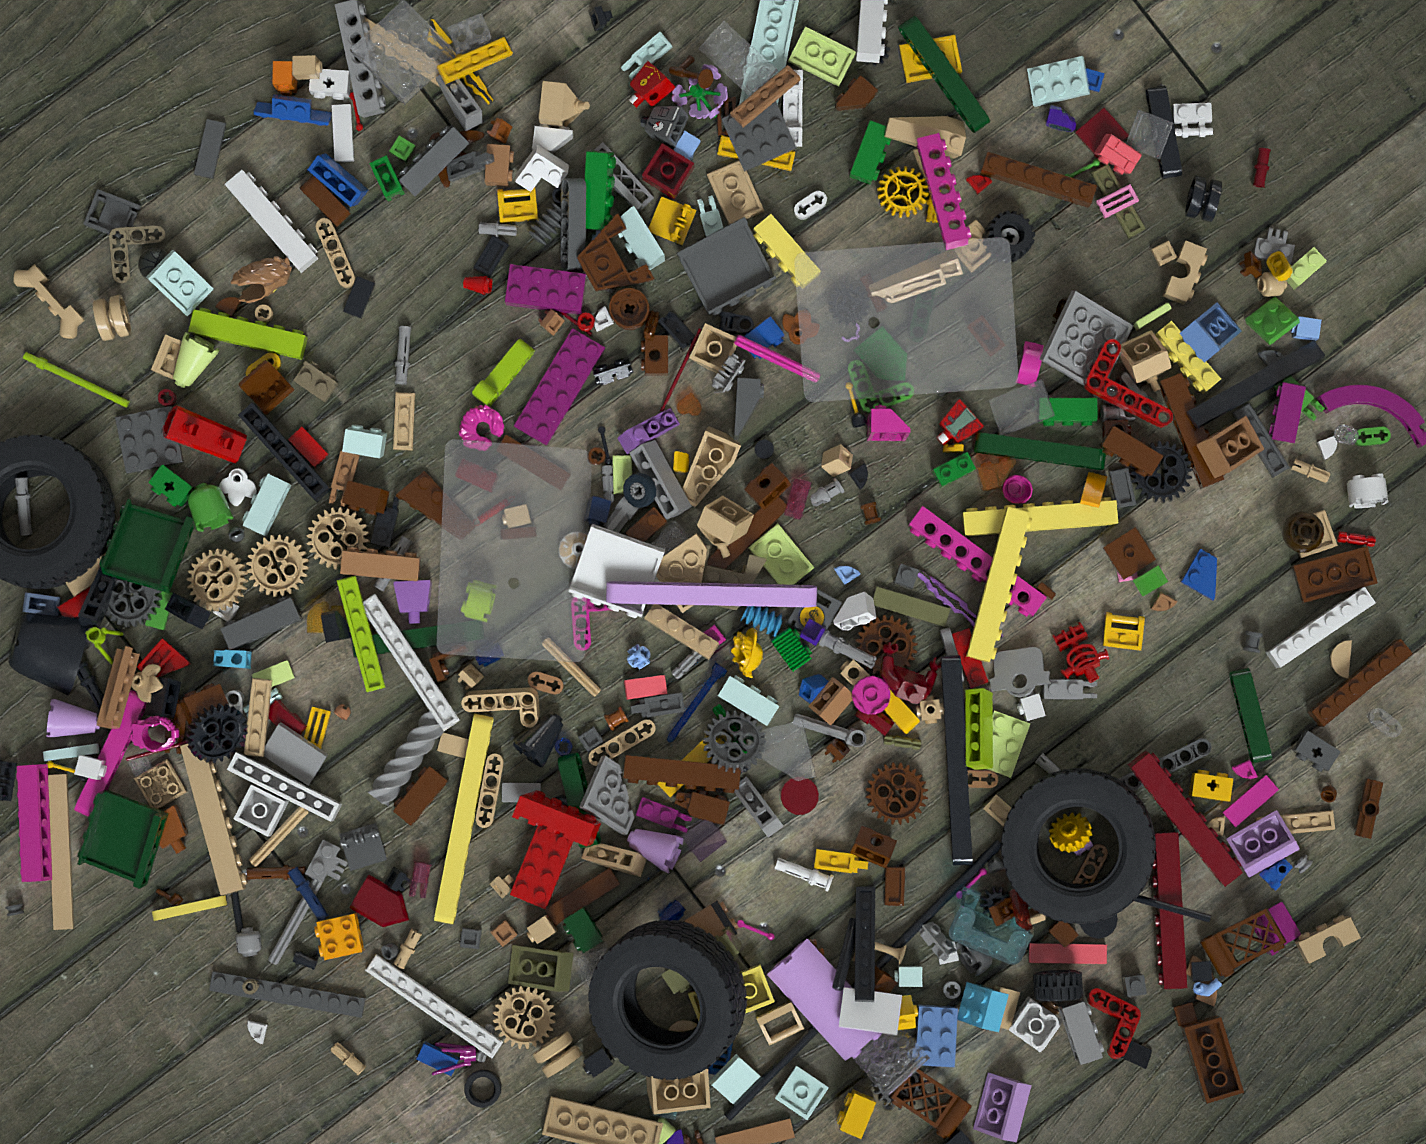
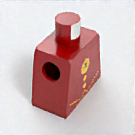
(650, 85)

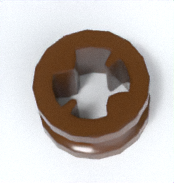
(593, 461)

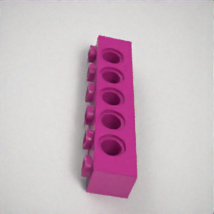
(935, 145)

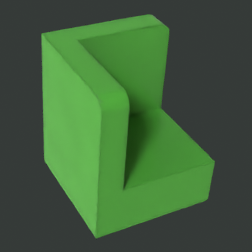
(1150, 580)

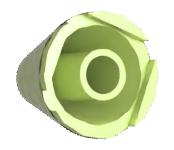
(192, 359)

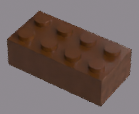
(1212, 1059)

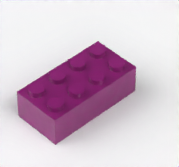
(545, 289)

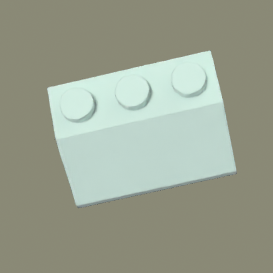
(640, 240)

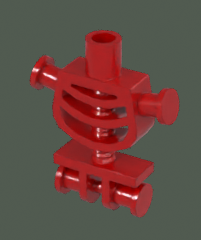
(1087, 660)

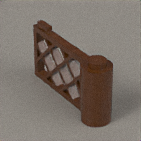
(1221, 954)
(952, 1111)

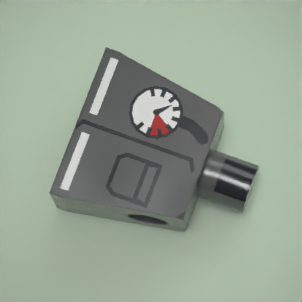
(665, 124)

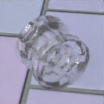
(1350, 437)

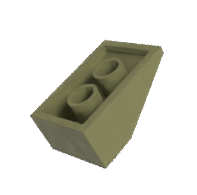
(540, 968)

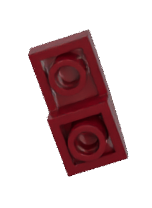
(279, 713)

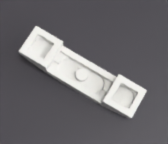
(793, 110)

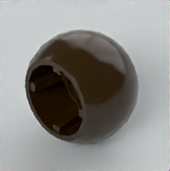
(1315, 529)

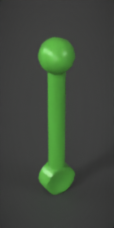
(1096, 162)

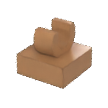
(551, 322)

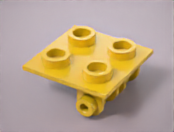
(672, 220)

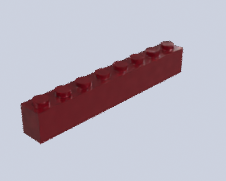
(1185, 818)
(1170, 925)

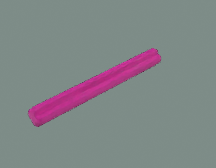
(768, 354)

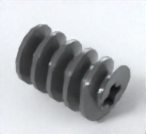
(547, 225)

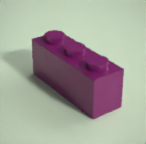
(1287, 412)

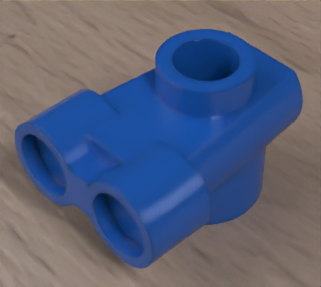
(1273, 876)

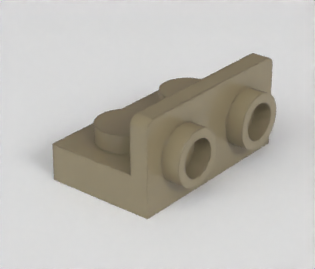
(315, 381)

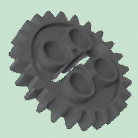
(127, 617)
(722, 752)

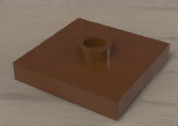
(1129, 553)

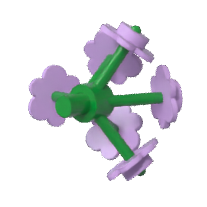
(702, 107)

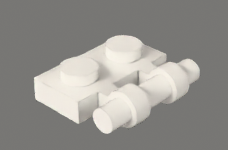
(1192, 114)

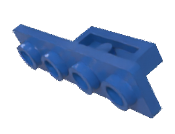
(292, 109)

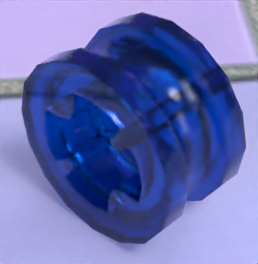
(557, 746)

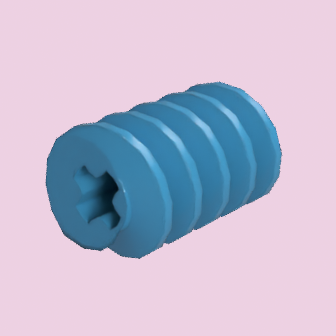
(763, 619)

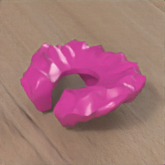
(477, 415)

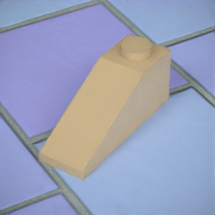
(616, 859)

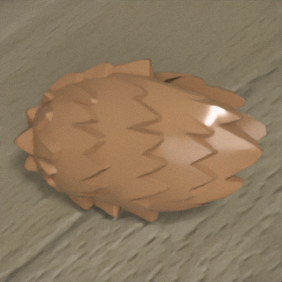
(263, 276)

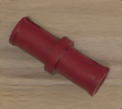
(1261, 167)

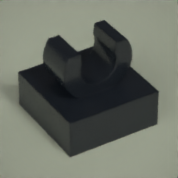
(600, 18)
(395, 879)

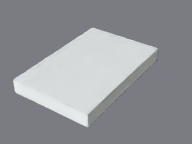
(875, 1016)

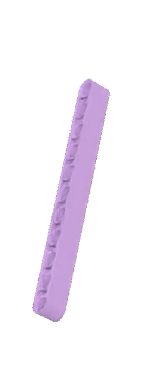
(711, 594)

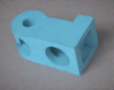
(232, 658)

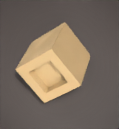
(836, 460)

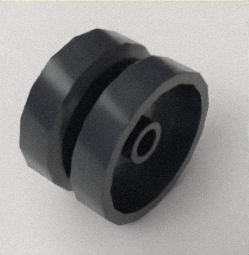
(1203, 198)

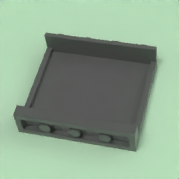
(726, 266)

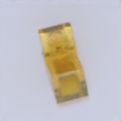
(314, 621)

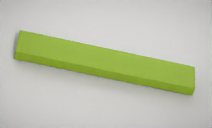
(361, 633)

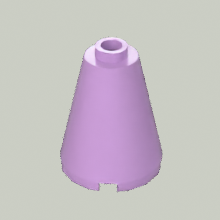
(69, 720)
(656, 847)

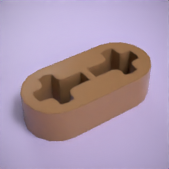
(543, 687)
(982, 784)

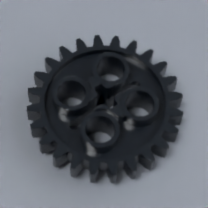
(1178, 471)
(216, 733)

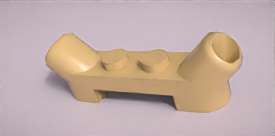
(36, 279)

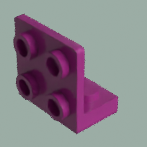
(1283, 921)

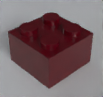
(668, 171)

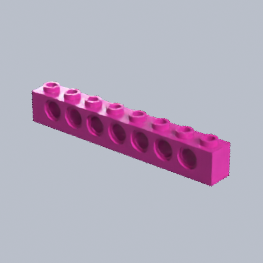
(924, 517)

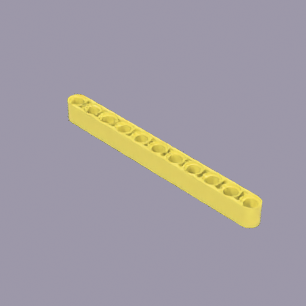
(463, 819)

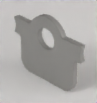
(1015, 662)

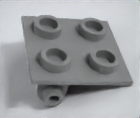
(725, 383)

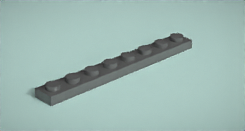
(289, 994)

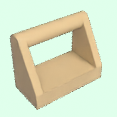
(774, 1013)

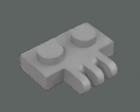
(1272, 244)
(325, 863)

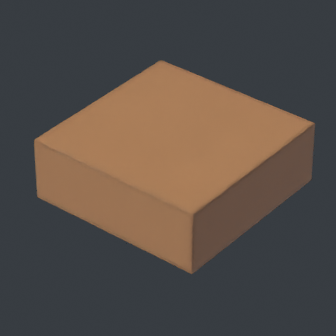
(504, 933)

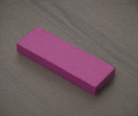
(1250, 801)

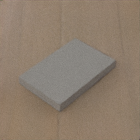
(294, 754)

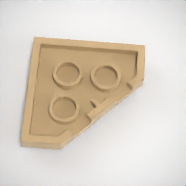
(684, 564)

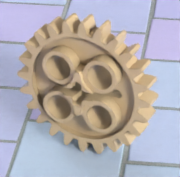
(351, 527)
(293, 557)
(227, 592)
(540, 1024)

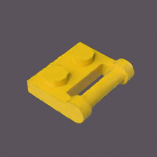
(519, 210)
(1123, 637)

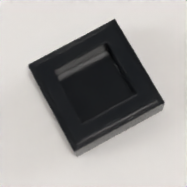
(1201, 971)

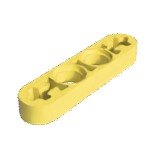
(189, 908)

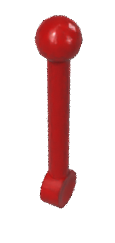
(359, 126)

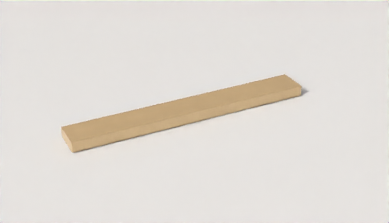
(61, 853)

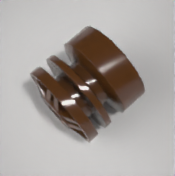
(618, 305)

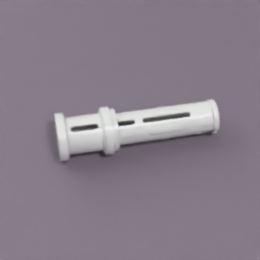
(813, 876)

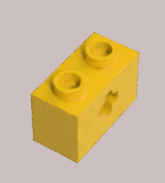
(1222, 789)

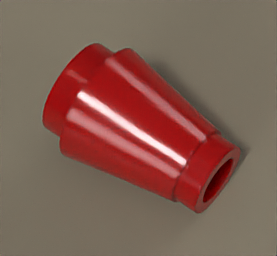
(479, 284)

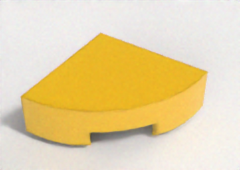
(956, 448)

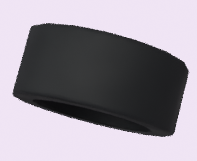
(468, 1086)

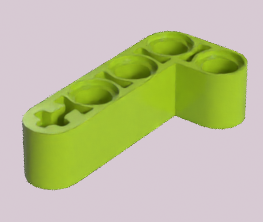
(501, 376)

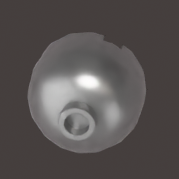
(974, 960)

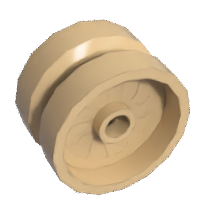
(112, 317)
(556, 1052)

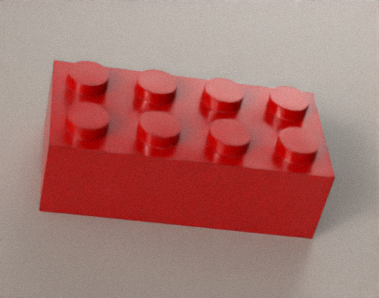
(541, 867)

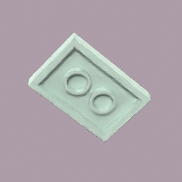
(1058, 81)
(179, 282)

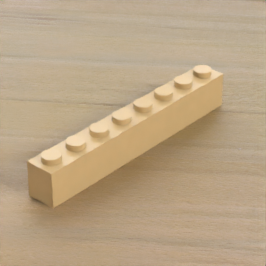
(215, 823)

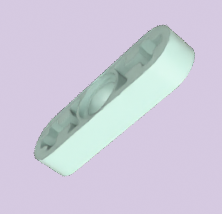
(71, 752)

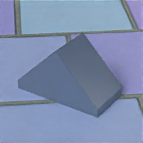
(41, 604)

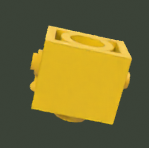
(907, 1013)

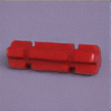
(1357, 539)

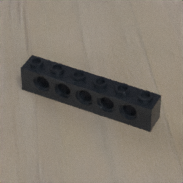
(284, 452)

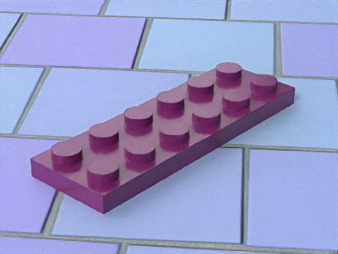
(559, 387)

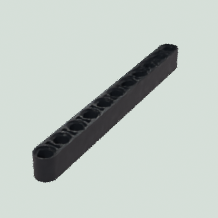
(956, 760)

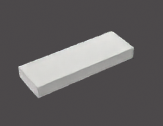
(343, 133)

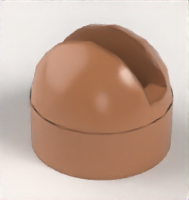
(342, 713)

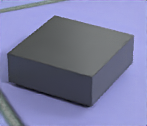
(591, 739)
(470, 938)

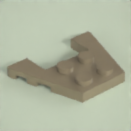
(720, 575)

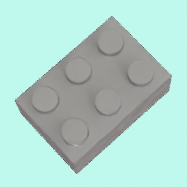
(1081, 1031)

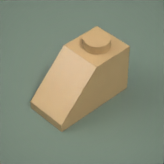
(541, 929)

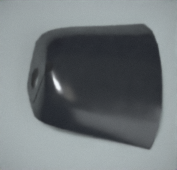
(48, 649)

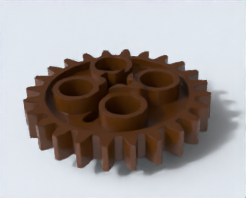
(872, 634)
(882, 804)

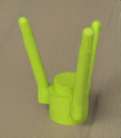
(97, 637)

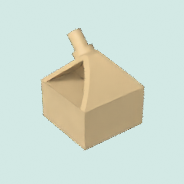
(559, 105)
(1145, 358)
(724, 523)

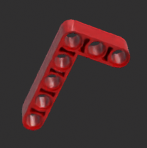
(1121, 391)

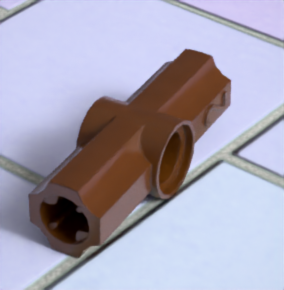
(1365, 821)

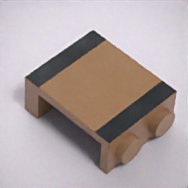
(713, 919)

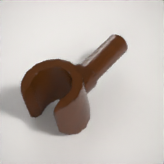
(176, 899)

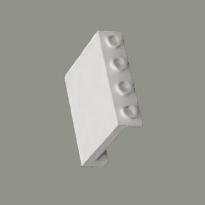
(614, 558)

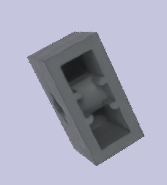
(1326, 752)

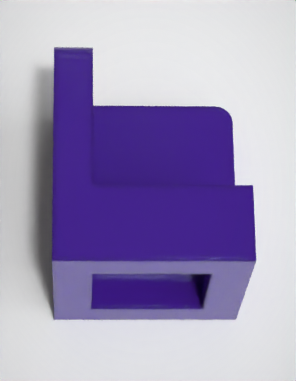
(812, 632)

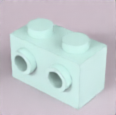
(364, 441)

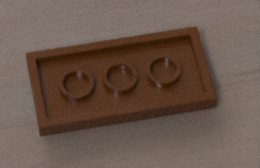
(1334, 574)

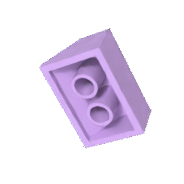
(1263, 843)
(1002, 1107)

